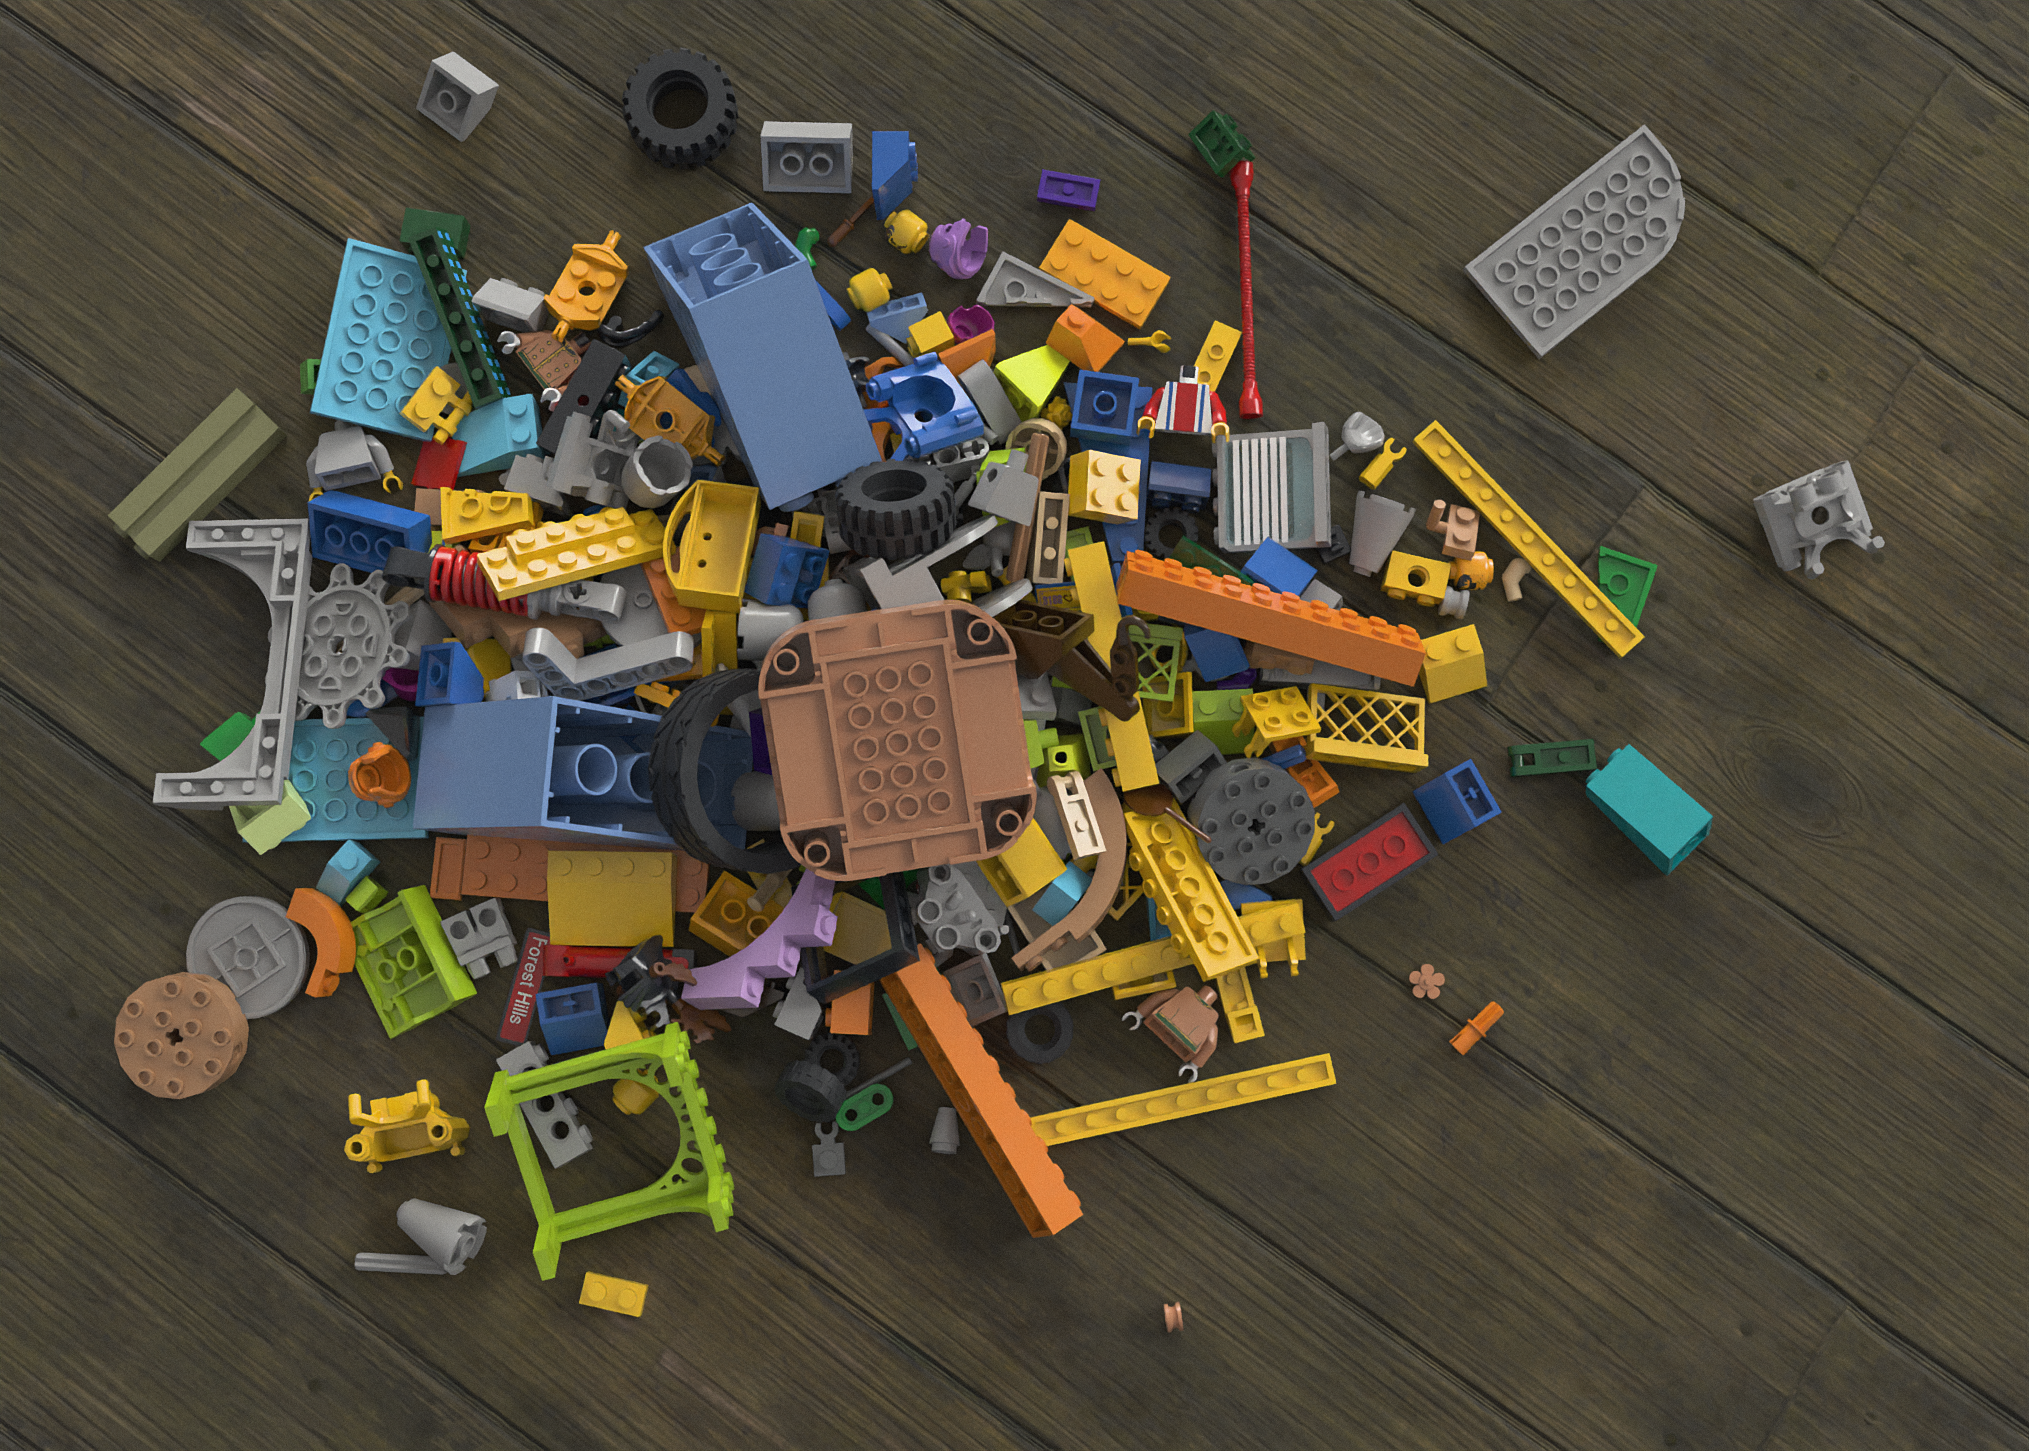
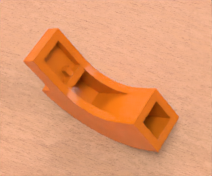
(1308, 773)
(332, 934)

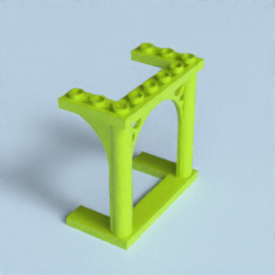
(702, 1192)

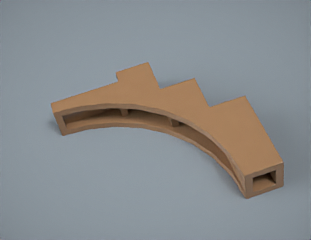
(477, 624)

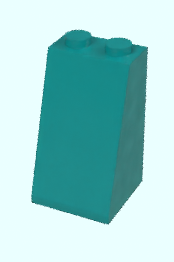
(1649, 808)

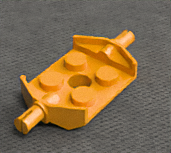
(690, 423)

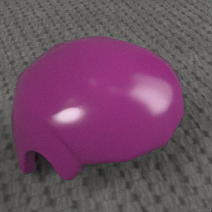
(969, 323)

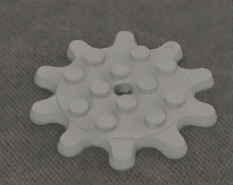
(368, 648)

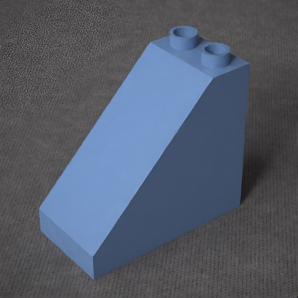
(765, 353)
(561, 773)

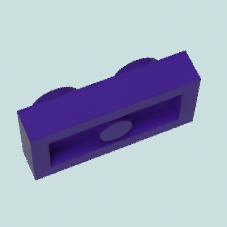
(1068, 190)

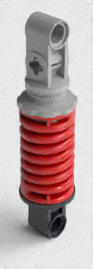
(448, 570)

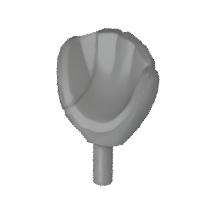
(1359, 435)

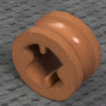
(1173, 1317)

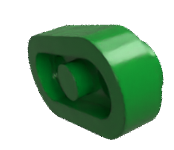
(865, 1107)

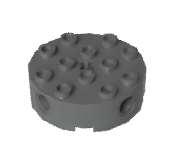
(1255, 821)

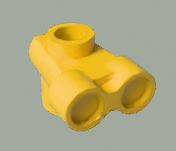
(960, 586)

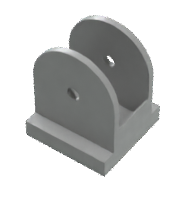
(911, 582)

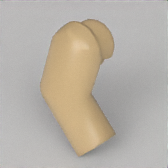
(1512, 576)

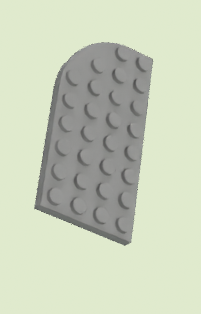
(1584, 243)

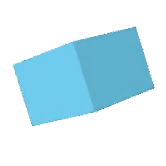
(1062, 894)

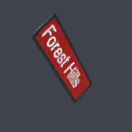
(525, 985)

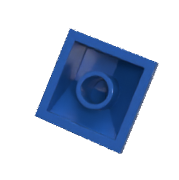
(447, 676)

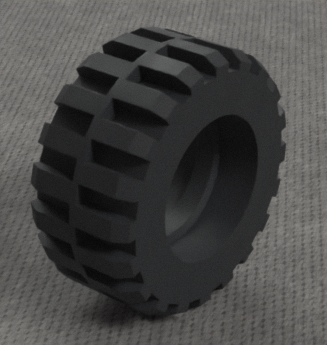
(673, 73)
(895, 509)

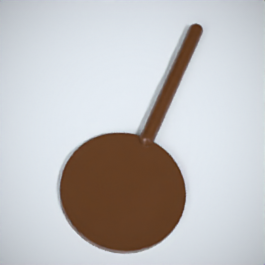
(1157, 801)

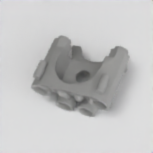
(590, 465)
(1788, 520)
(952, 914)

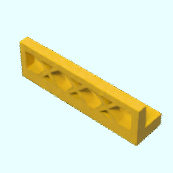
(719, 643)

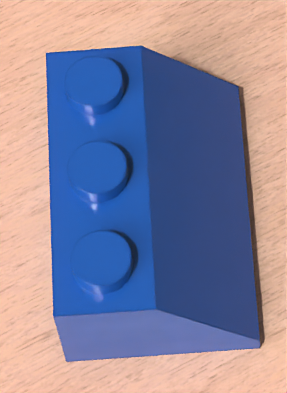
(892, 169)

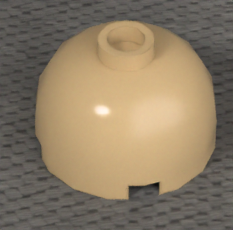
(1057, 446)

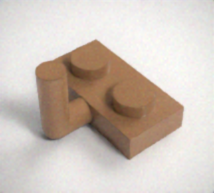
(1459, 529)

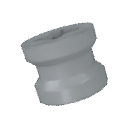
(1454, 603)

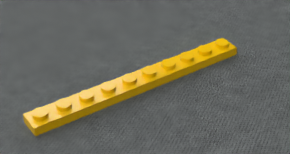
(1528, 539)
(1135, 962)
(1184, 1100)

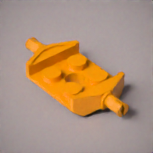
(588, 267)

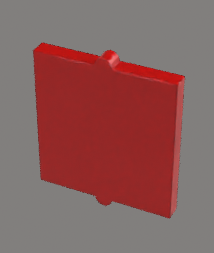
(439, 464)

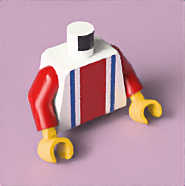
(1185, 408)

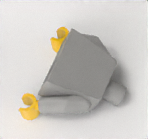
(348, 459)

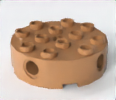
(177, 1007)

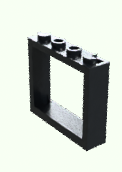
(902, 937)

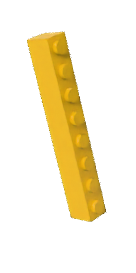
(1097, 596)

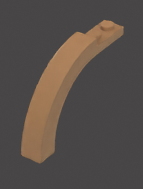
(1105, 882)

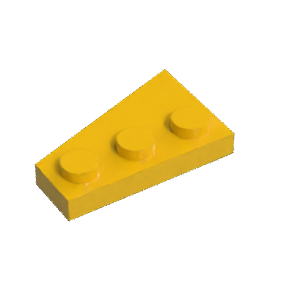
(476, 514)

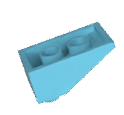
(499, 434)

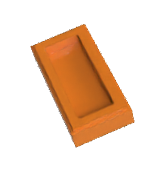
(448, 868)

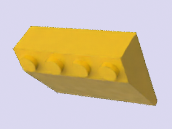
(611, 897)

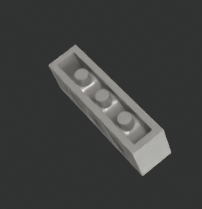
(544, 1123)

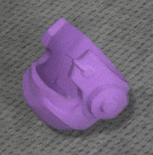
(956, 254)

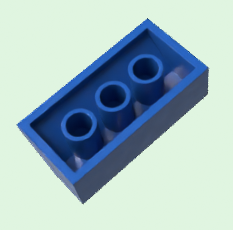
(363, 530)

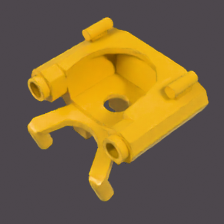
(403, 1128)

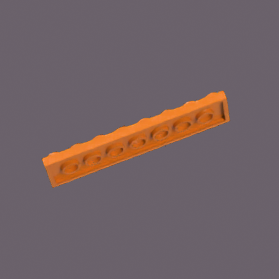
(519, 869)

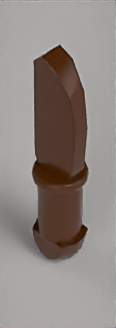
(847, 225)

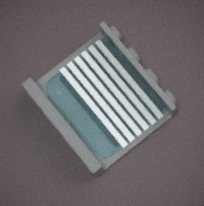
(1273, 489)

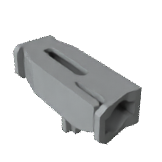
(1322, 673)

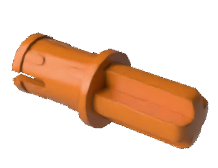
(1476, 1028)

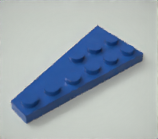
(1128, 535)

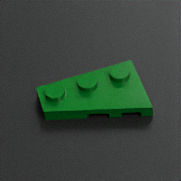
(1624, 581)

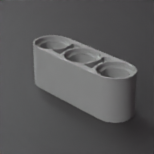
(989, 400)

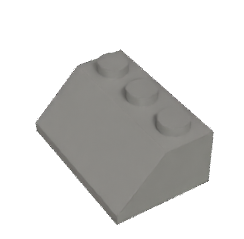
(807, 157)

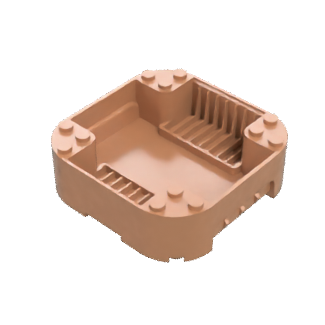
(896, 740)

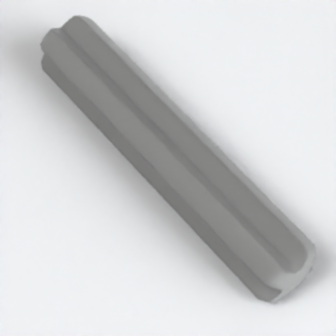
(397, 1263)

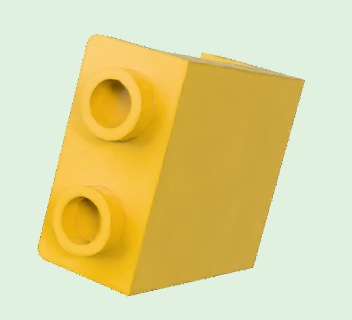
(859, 929)

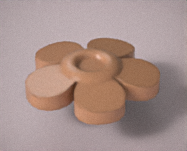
(1426, 982)

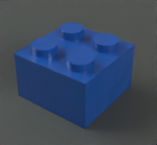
(1104, 407)

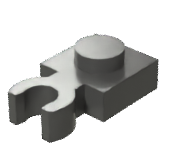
(828, 1156)

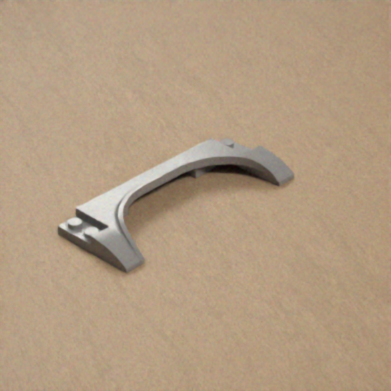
(279, 562)

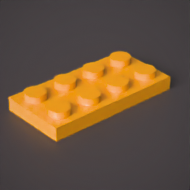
(1105, 272)

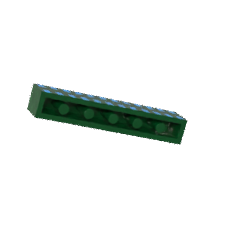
(459, 316)

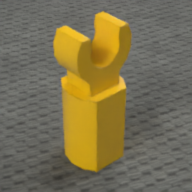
(1380, 465)
(1316, 841)

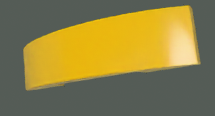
(1239, 1006)

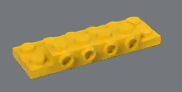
(572, 551)
(1187, 894)

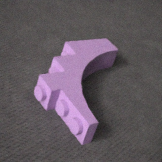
(774, 954)

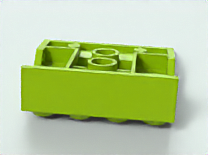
(409, 962)

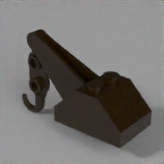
(1056, 643)

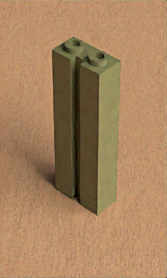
(196, 476)

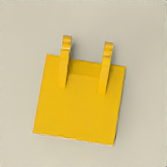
(1277, 716)
(1287, 949)

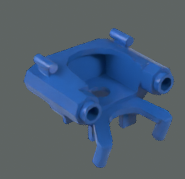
(933, 391)

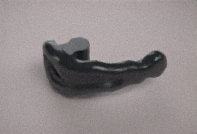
(615, 335)

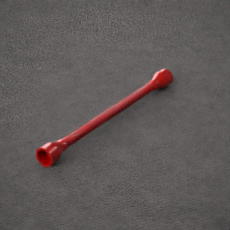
(1250, 401)

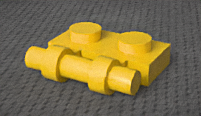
(430, 400)

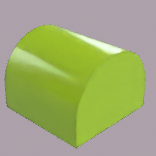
(366, 895)

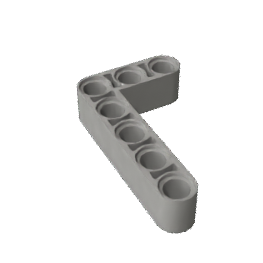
(606, 670)

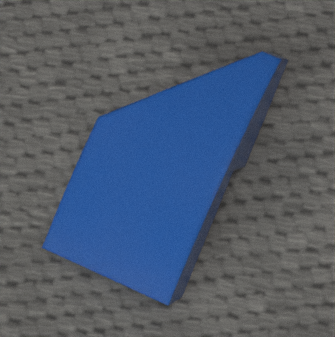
(1241, 893)

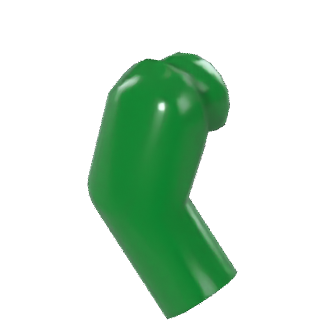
(804, 242)

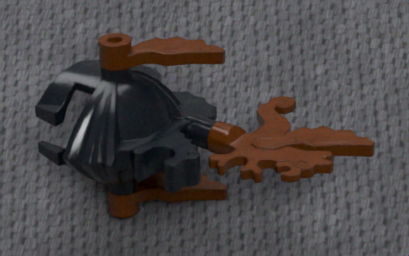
(651, 980)

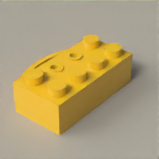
(730, 518)

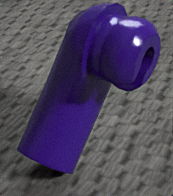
(1241, 680)

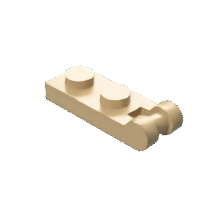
(1076, 815)

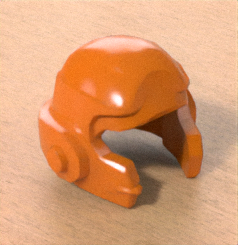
(380, 775)

